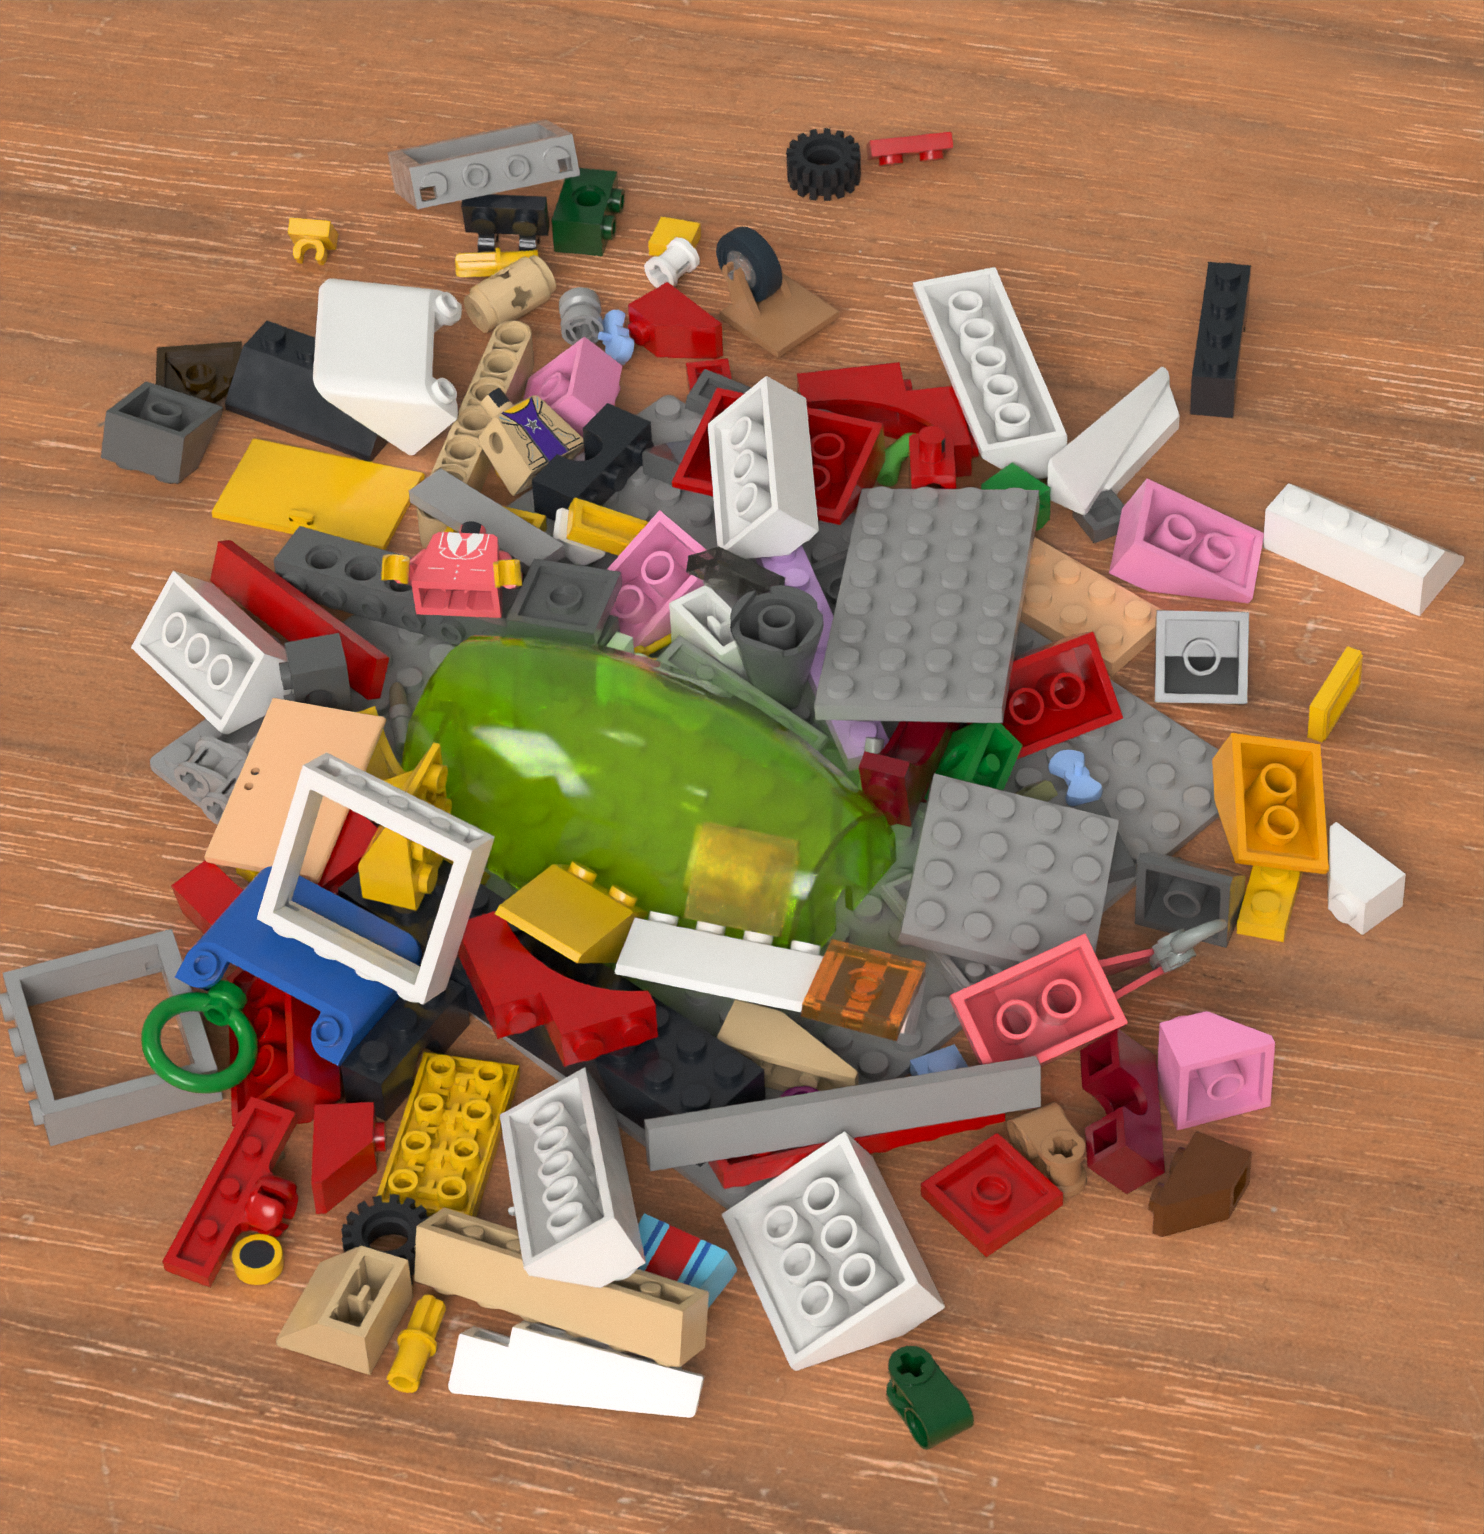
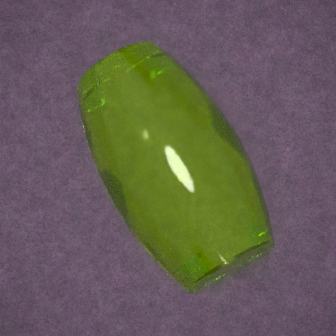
(621, 763)

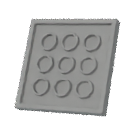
(1005, 874)

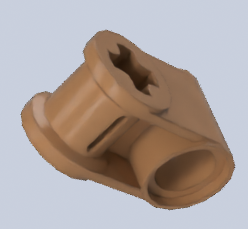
(1051, 1146)

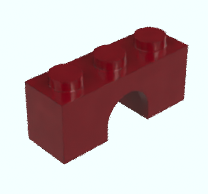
(1127, 1141)

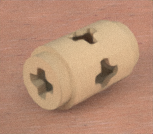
(510, 293)

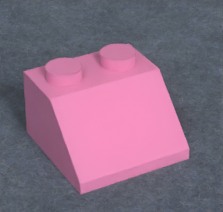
(577, 383)
(1213, 1068)

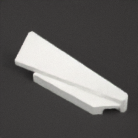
(1114, 445)
(557, 1368)

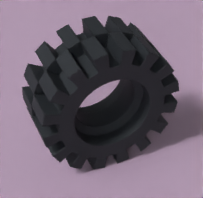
(823, 180)
(383, 1220)

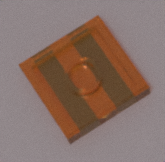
(863, 990)

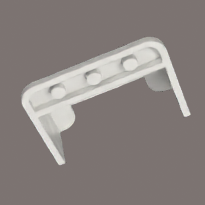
(379, 358)

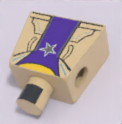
(524, 438)

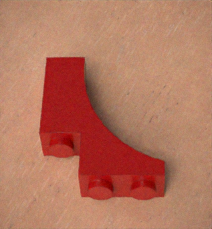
(884, 397)
(525, 994)

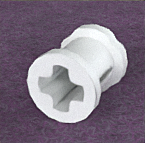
(672, 263)

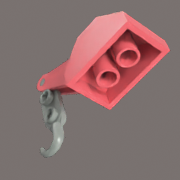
(1062, 997)

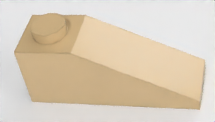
(783, 1049)

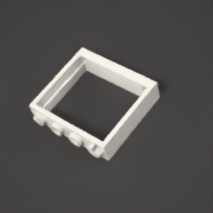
(407, 816)

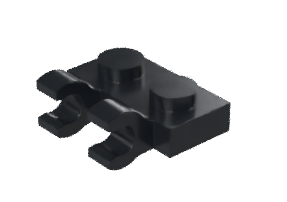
(506, 214)

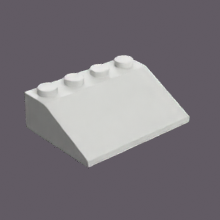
(832, 1256)

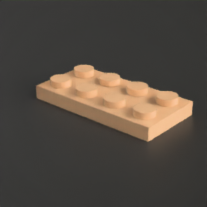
(1073, 599)

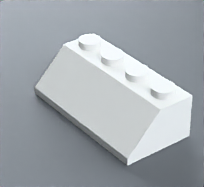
(763, 473)
(1357, 549)
(211, 653)

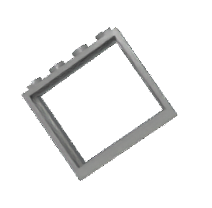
(484, 163)
(119, 1103)

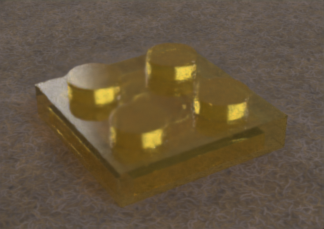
(742, 879)

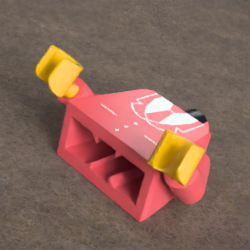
(457, 573)

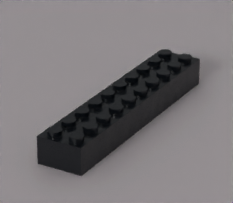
(659, 1078)

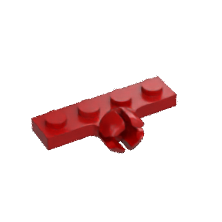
(237, 1194)

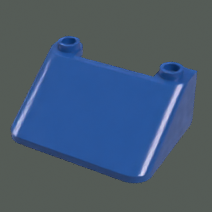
(346, 1001)

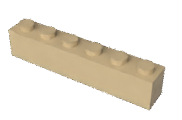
(631, 1315)

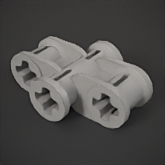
(215, 770)

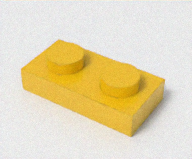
(1268, 903)

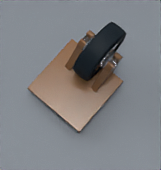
(764, 300)

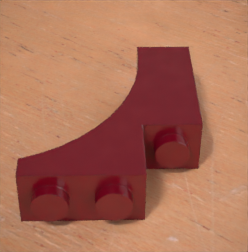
(904, 768)

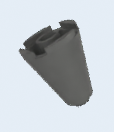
(777, 640)

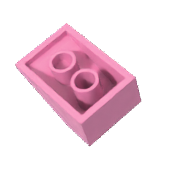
(1184, 547)
(652, 578)

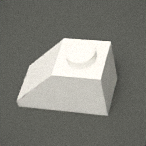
(1361, 882)

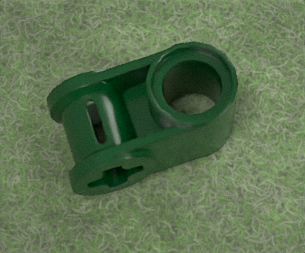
(926, 1397)

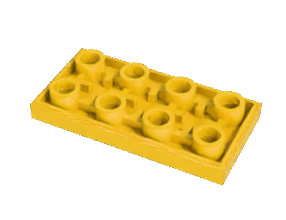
(449, 1133)

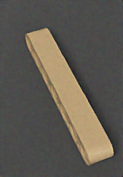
(505, 366)

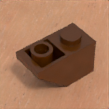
(1201, 1187)

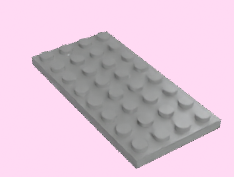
(929, 606)

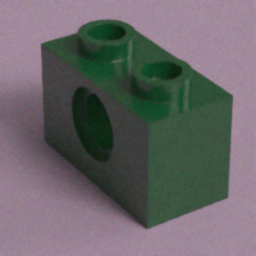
(587, 212)

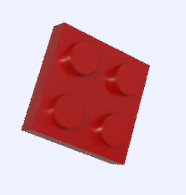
(991, 1194)

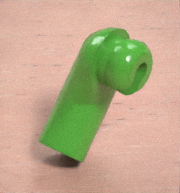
(894, 456)

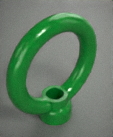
(221, 1007)

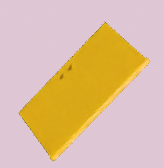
(326, 492)

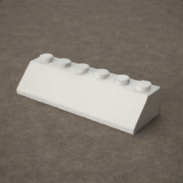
(992, 370)
(726, 965)
(571, 1185)

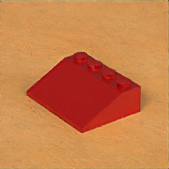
(843, 451)

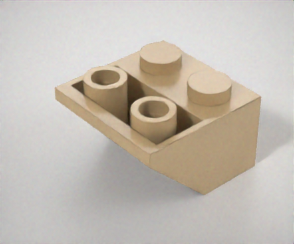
(350, 1309)

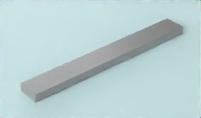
(853, 1109)

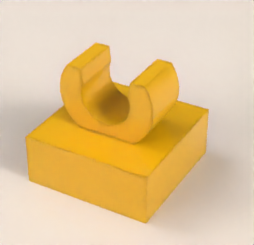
(312, 235)

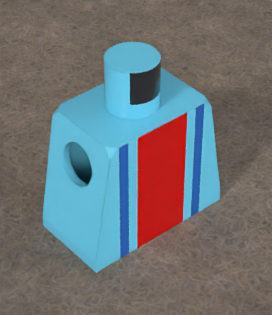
(684, 1257)

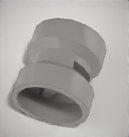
(580, 315)

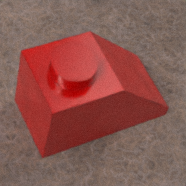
(674, 325)
(344, 1150)

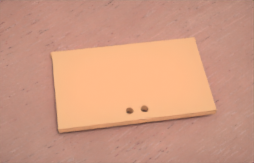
(261, 802)

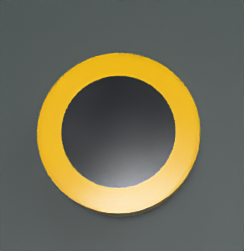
(257, 1259)

